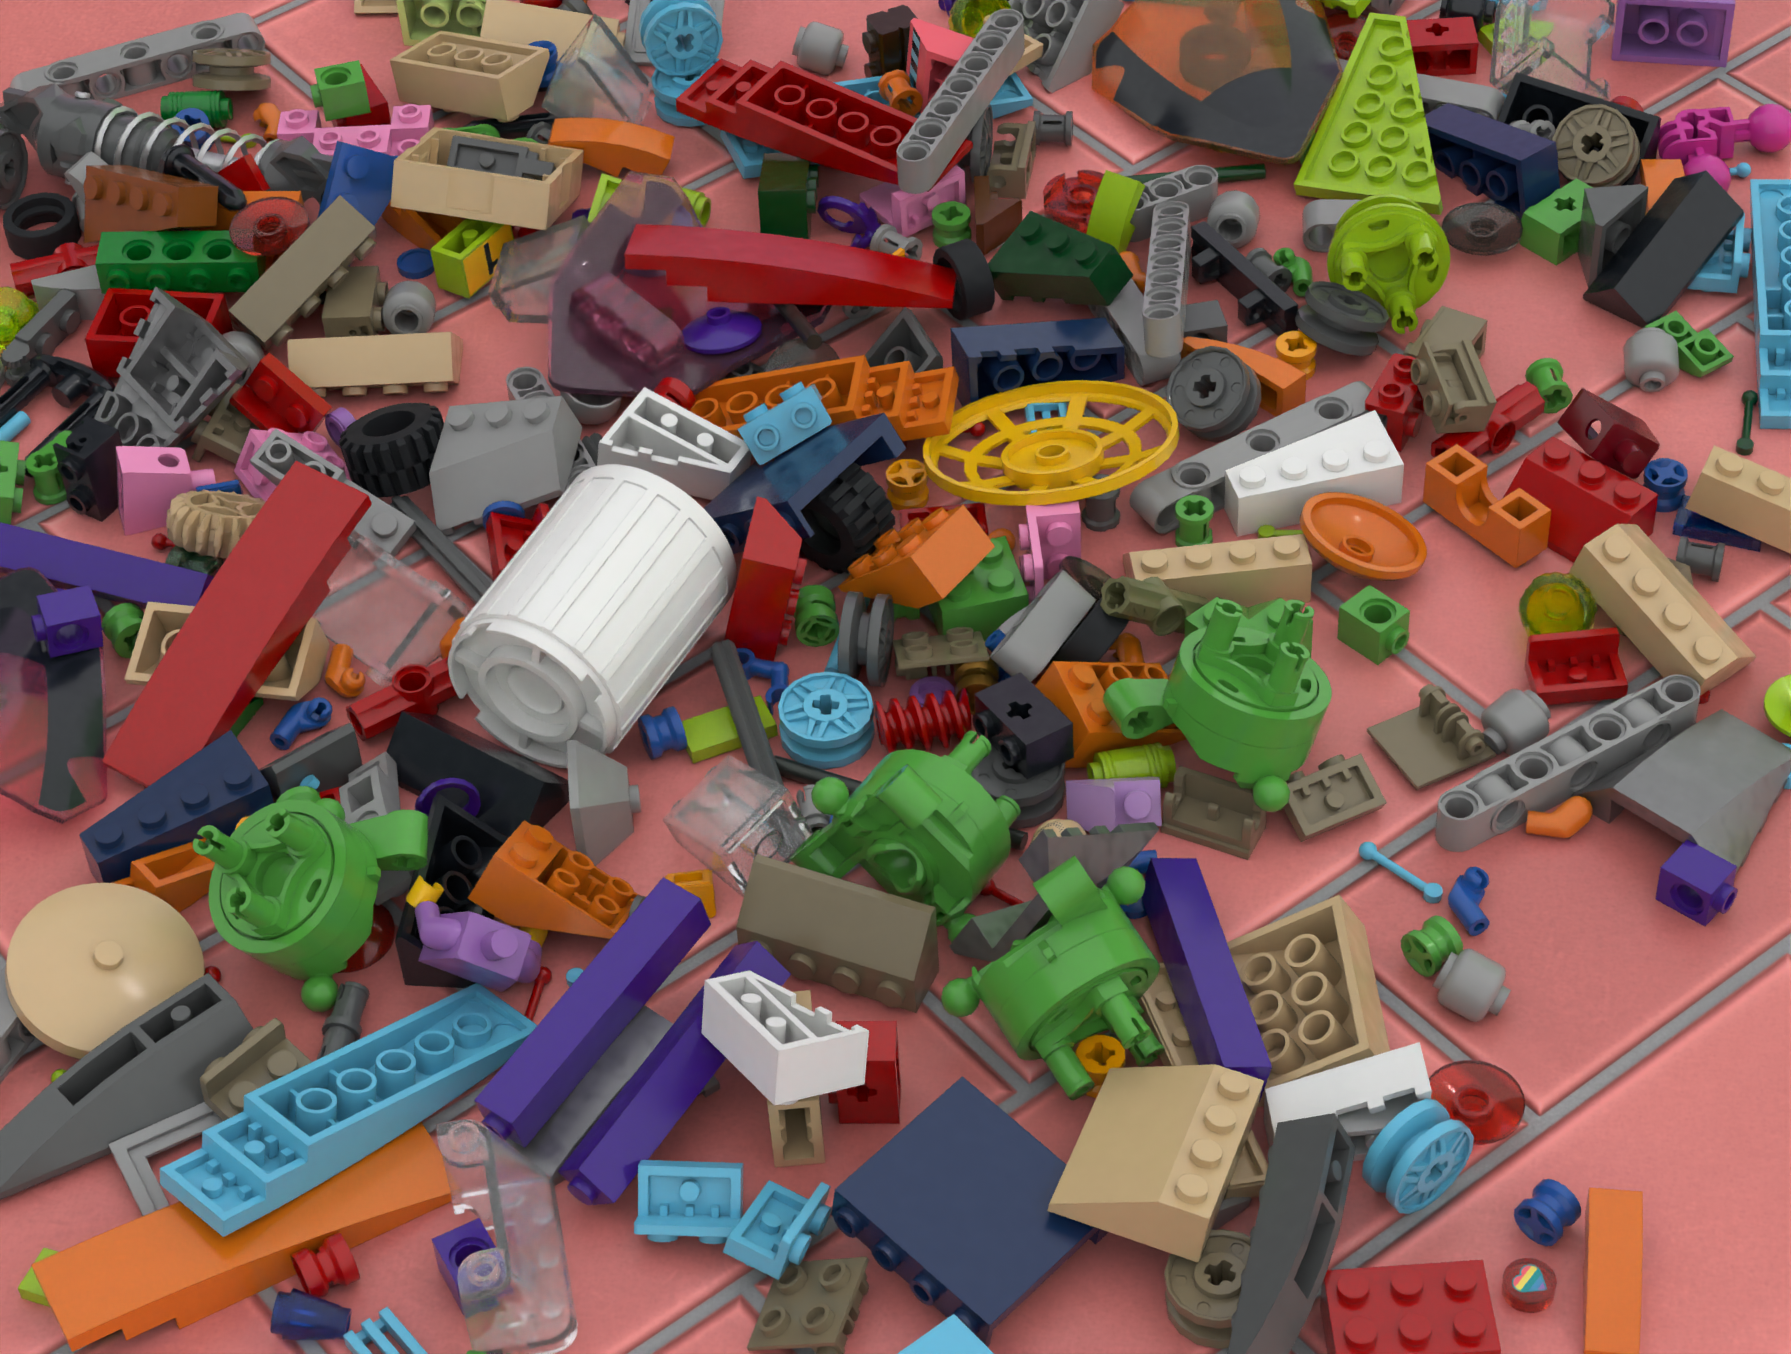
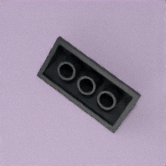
(1540, 100)
(1666, 250)
(508, 784)
(456, 858)

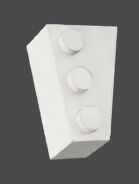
(675, 446)
(779, 1043)
(1360, 1094)

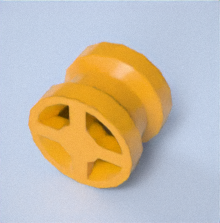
(1298, 351)
(907, 484)
(1099, 1050)

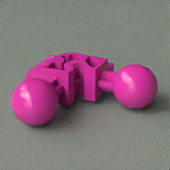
(1709, 135)

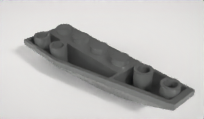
(122, 1085)
(1292, 1233)

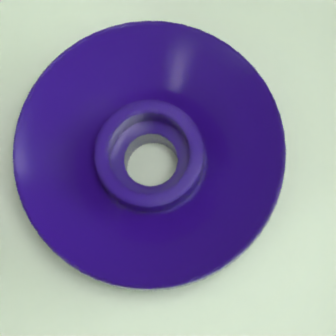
(721, 331)

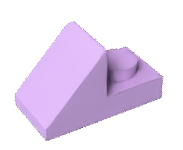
(1113, 801)

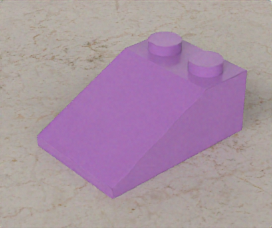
(1673, 31)

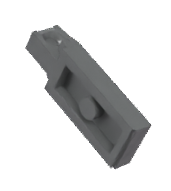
(497, 158)

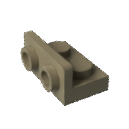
(224, 432)
(1331, 796)
(254, 1063)

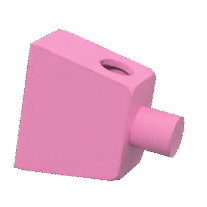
(149, 481)

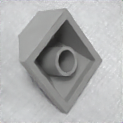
(599, 801)

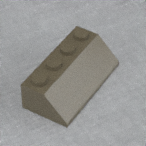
(303, 274)
(841, 933)

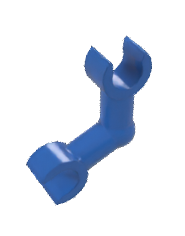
(776, 671)

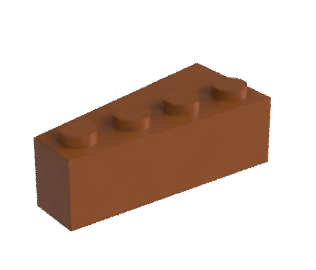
(144, 200)

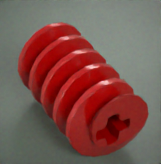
(923, 722)

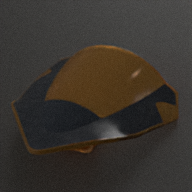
(1222, 72)

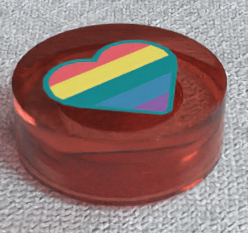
(1529, 1285)

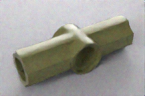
(1149, 603)

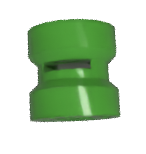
(815, 616)

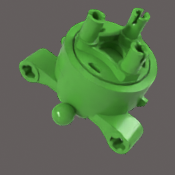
(1238, 699)
(916, 829)
(303, 885)
(1070, 976)

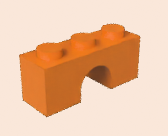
(1459, 491)

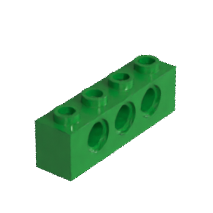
(175, 262)

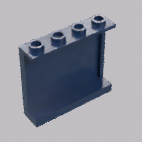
(801, 474)
(963, 1209)

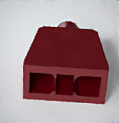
(1623, 441)

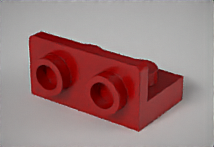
(279, 399)

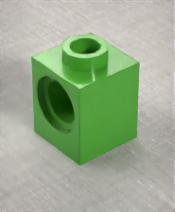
(340, 91)
(1373, 624)

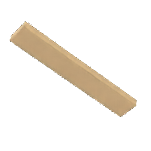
(1168, 1026)

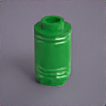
(212, 103)

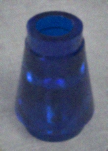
(308, 1317)

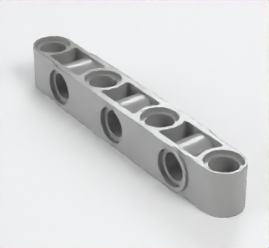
(144, 61)
(1205, 472)
(1564, 762)

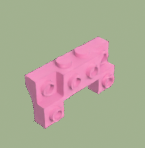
(406, 129)

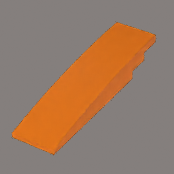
(850, 389)
(185, 1270)

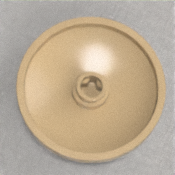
(96, 963)

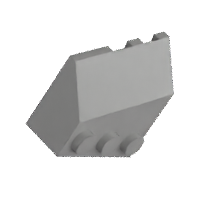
(1067, 35)
(501, 454)

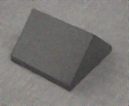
(1606, 223)
(905, 342)
(326, 757)

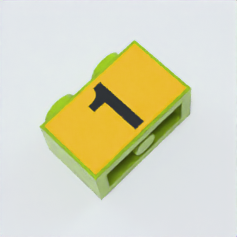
(469, 255)

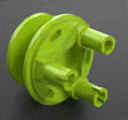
(1390, 254)

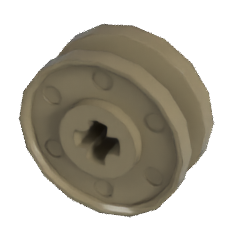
(231, 69)
(1597, 127)
(1207, 1293)

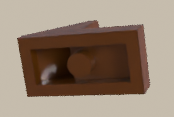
(993, 216)

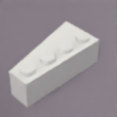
(1344, 459)

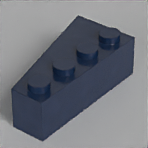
(1493, 157)
(1025, 354)
(207, 789)

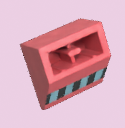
(932, 56)

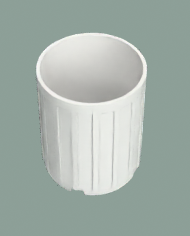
(592, 614)

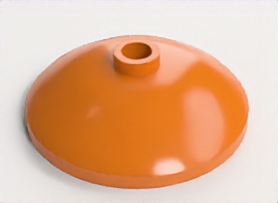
(1362, 537)

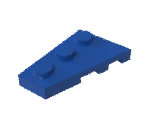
(361, 179)

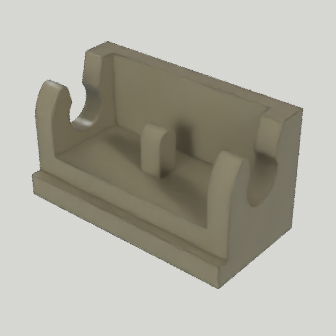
(1013, 160)
(1213, 813)

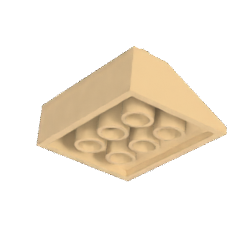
(1312, 991)
(1159, 1154)

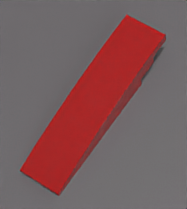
(803, 117)
(786, 269)
(240, 624)

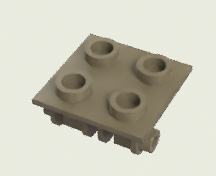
(919, 651)
(1431, 739)
(812, 1306)

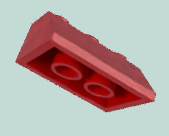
(1582, 496)
(765, 584)

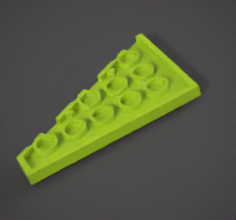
(1374, 126)

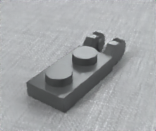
(41, 334)

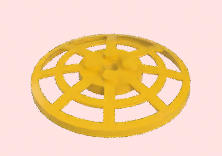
(1056, 461)

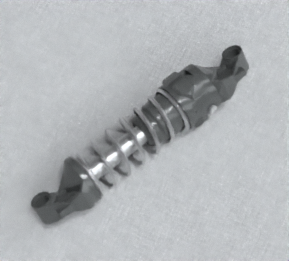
(69, 126)

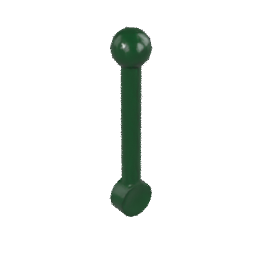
(1745, 445)

